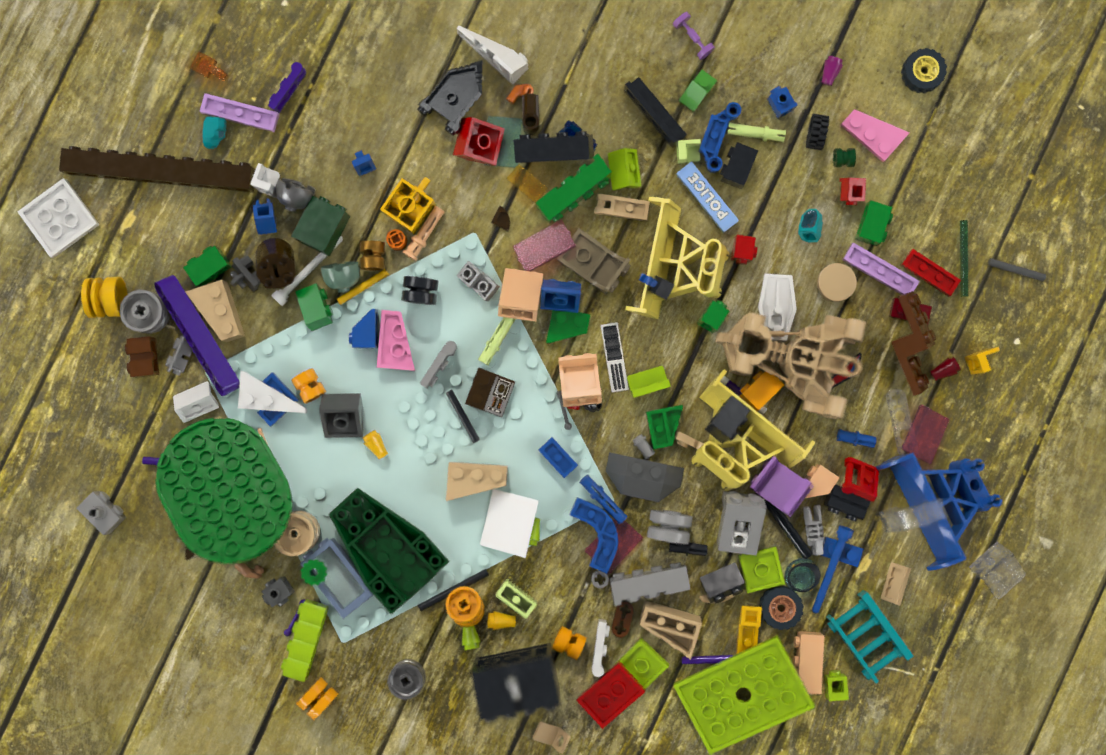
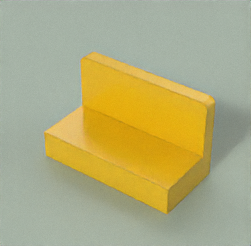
(978, 361)

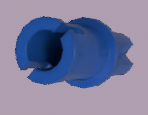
(856, 438)

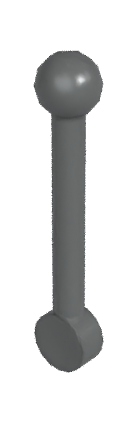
(567, 426)

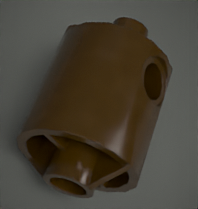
(275, 263)

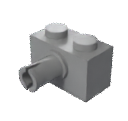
(101, 512)

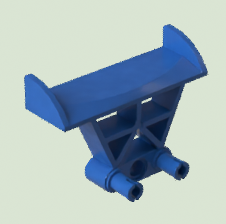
(960, 476)

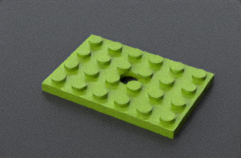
(774, 690)

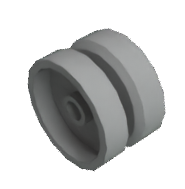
(144, 312)
(669, 528)

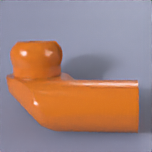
(518, 91)

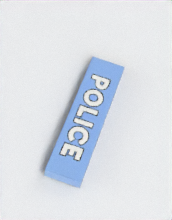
(707, 197)

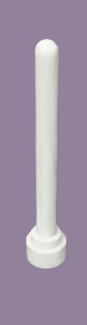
(282, 295)

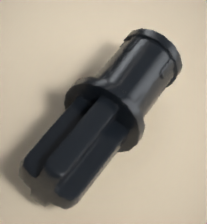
(691, 548)

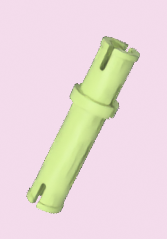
(756, 132)
(495, 341)

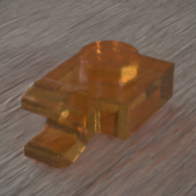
(206, 66)

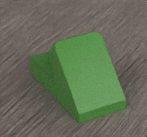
(697, 90)

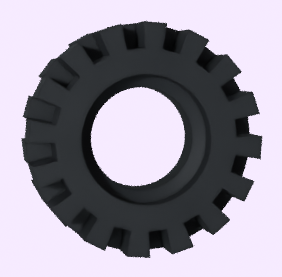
(817, 132)

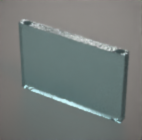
(512, 131)

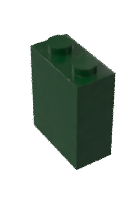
(321, 225)

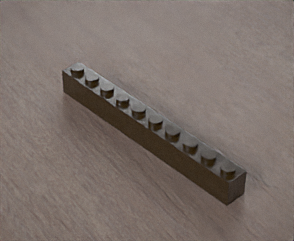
(156, 169)

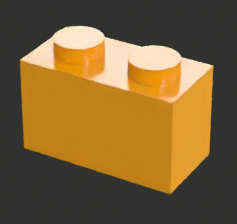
(760, 390)

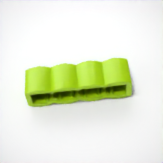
(305, 640)

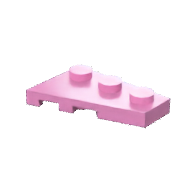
(874, 134)

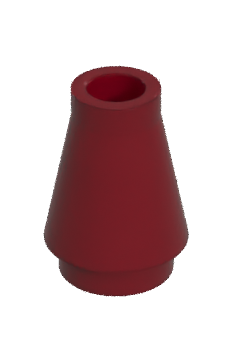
(945, 369)

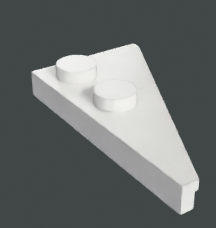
(259, 396)

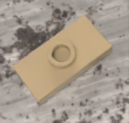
(895, 583)

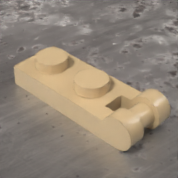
(622, 207)

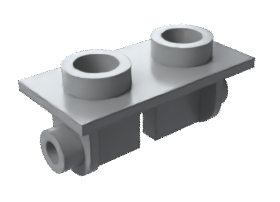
(176, 361)

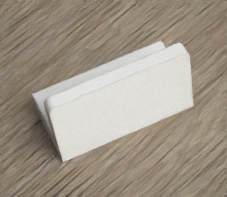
(194, 402)

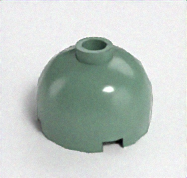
(341, 275)

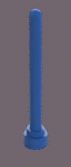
(844, 534)

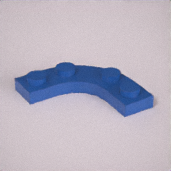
(605, 529)

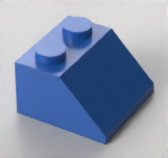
(560, 295)

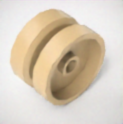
(308, 534)

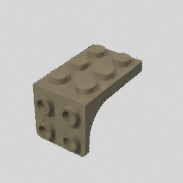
(595, 262)

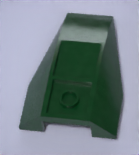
(386, 549)

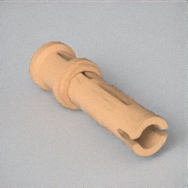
(419, 241)

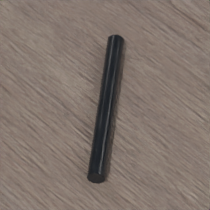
(443, 595)

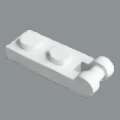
(600, 649)

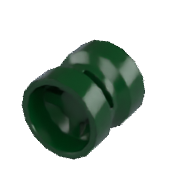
(843, 157)

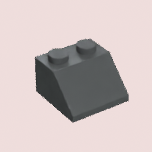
(341, 415)

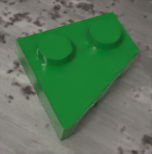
(567, 325)
(663, 425)

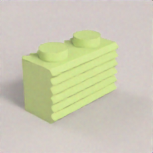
(516, 598)

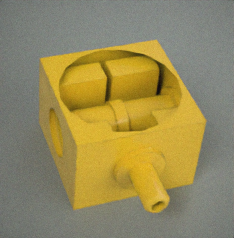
(409, 205)

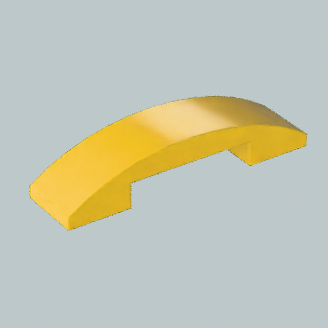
(748, 627)

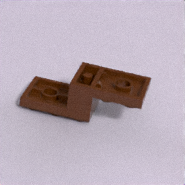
(915, 342)

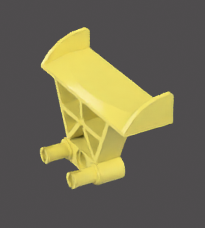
(712, 253)
(757, 429)

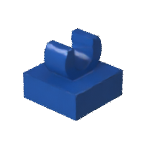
(363, 163)

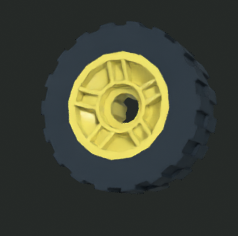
(934, 73)

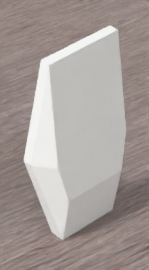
(777, 303)

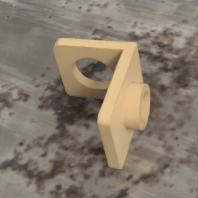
(551, 735)

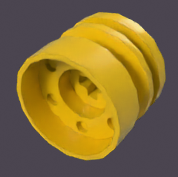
(103, 296)

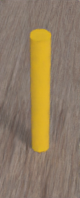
(363, 286)

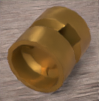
(372, 262)

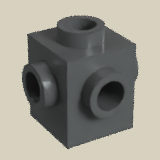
(280, 586)

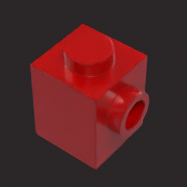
(744, 249)

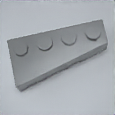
(649, 583)

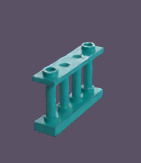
(888, 634)

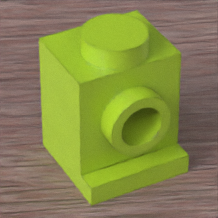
(838, 692)

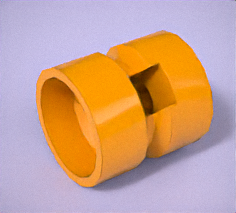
(308, 385)
(569, 643)

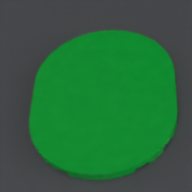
(223, 491)

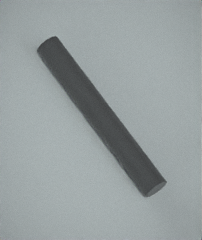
(1016, 269)

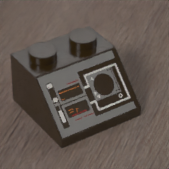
(490, 392)

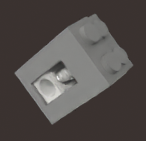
(743, 509)

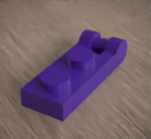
(287, 87)

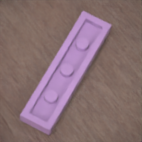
(239, 112)
(880, 269)

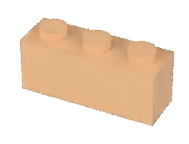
(809, 659)

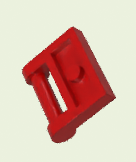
(866, 479)

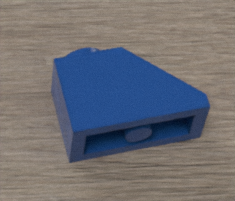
(365, 332)

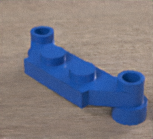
(714, 135)

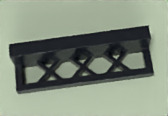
(654, 112)

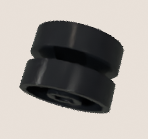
(419, 290)

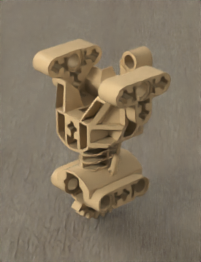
(802, 361)

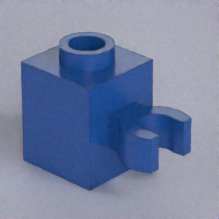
(264, 217)

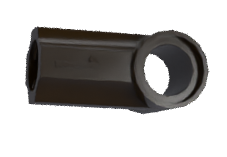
(530, 112)

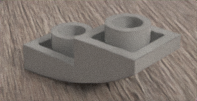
(478, 281)

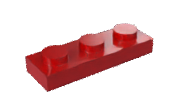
(930, 272)

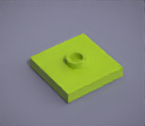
(761, 570)
(644, 663)

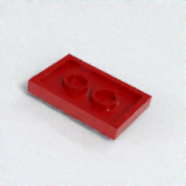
(610, 694)

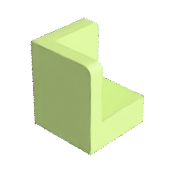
(688, 151)

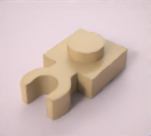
(685, 440)

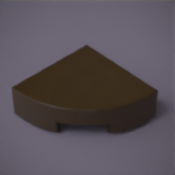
(501, 219)

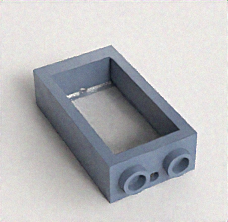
(343, 578)

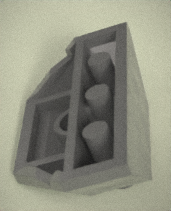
(643, 477)

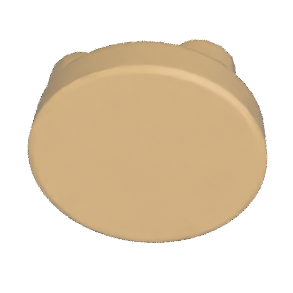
(836, 282)

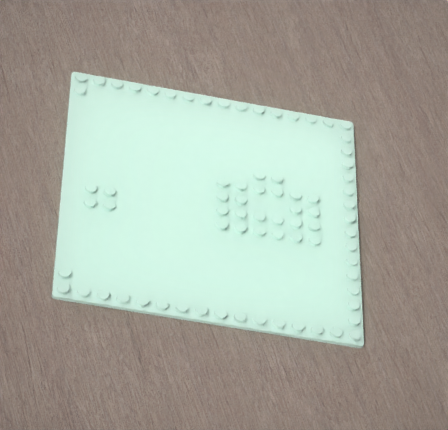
(419, 422)

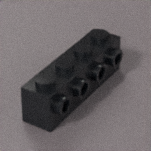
(553, 148)

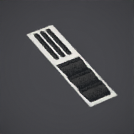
(614, 357)

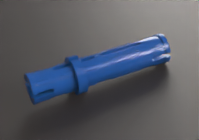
(588, 483)

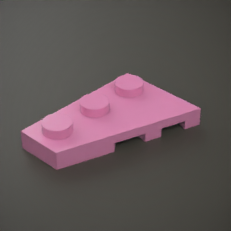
(393, 343)

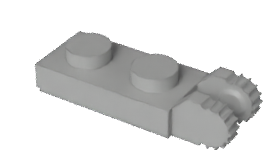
(439, 364)

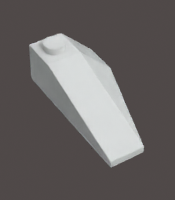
(502, 58)

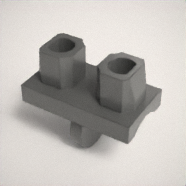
(241, 267)

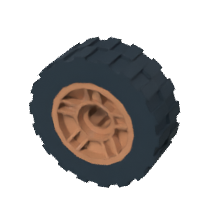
(791, 612)

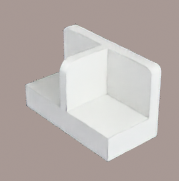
(265, 180)

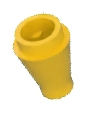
(375, 444)
(500, 620)

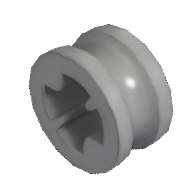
(596, 583)

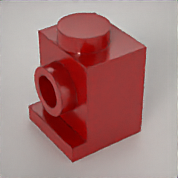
(853, 190)

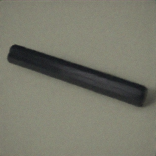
(789, 530)

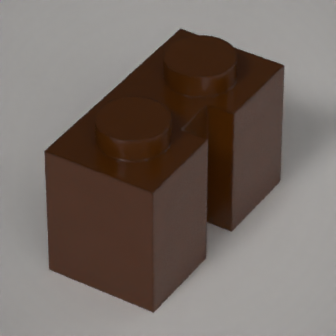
(142, 357)

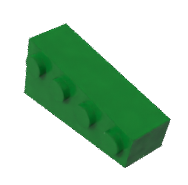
(574, 190)

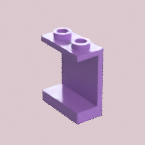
(781, 486)

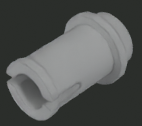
(643, 446)

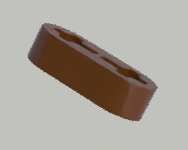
(626, 620)

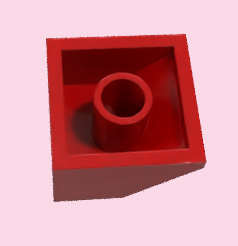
(478, 141)

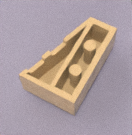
(218, 309)
(474, 478)
(671, 625)

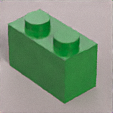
(874, 223)
(207, 266)
(314, 307)
(713, 316)

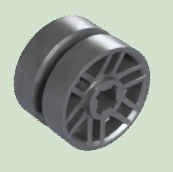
(397, 682)

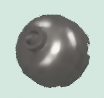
(293, 194)

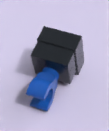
(658, 285)

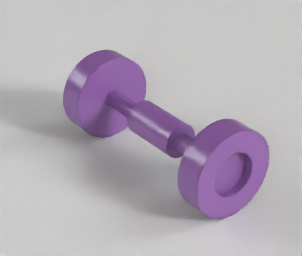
(681, 20)

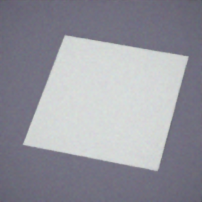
(509, 523)

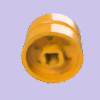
(457, 606)
(317, 699)

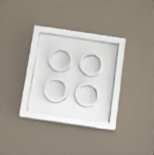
(58, 218)

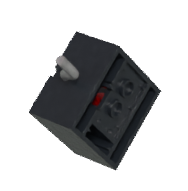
(515, 682)

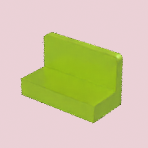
(624, 169)
(648, 381)

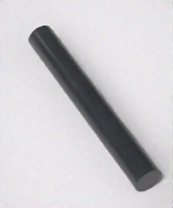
(462, 415)

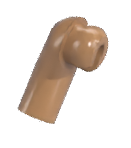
(249, 572)

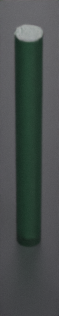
(964, 258)

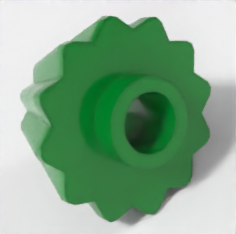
(320, 577)

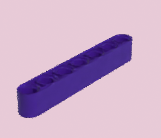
(197, 335)

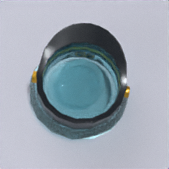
(802, 575)

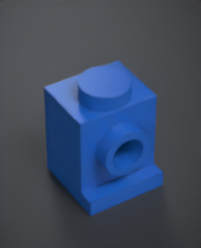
(781, 108)

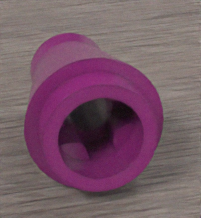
(831, 70)

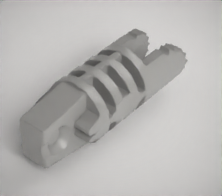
(814, 529)

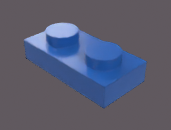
(558, 457)
(850, 554)

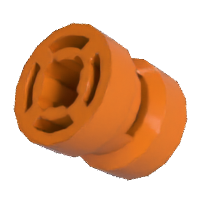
(400, 241)

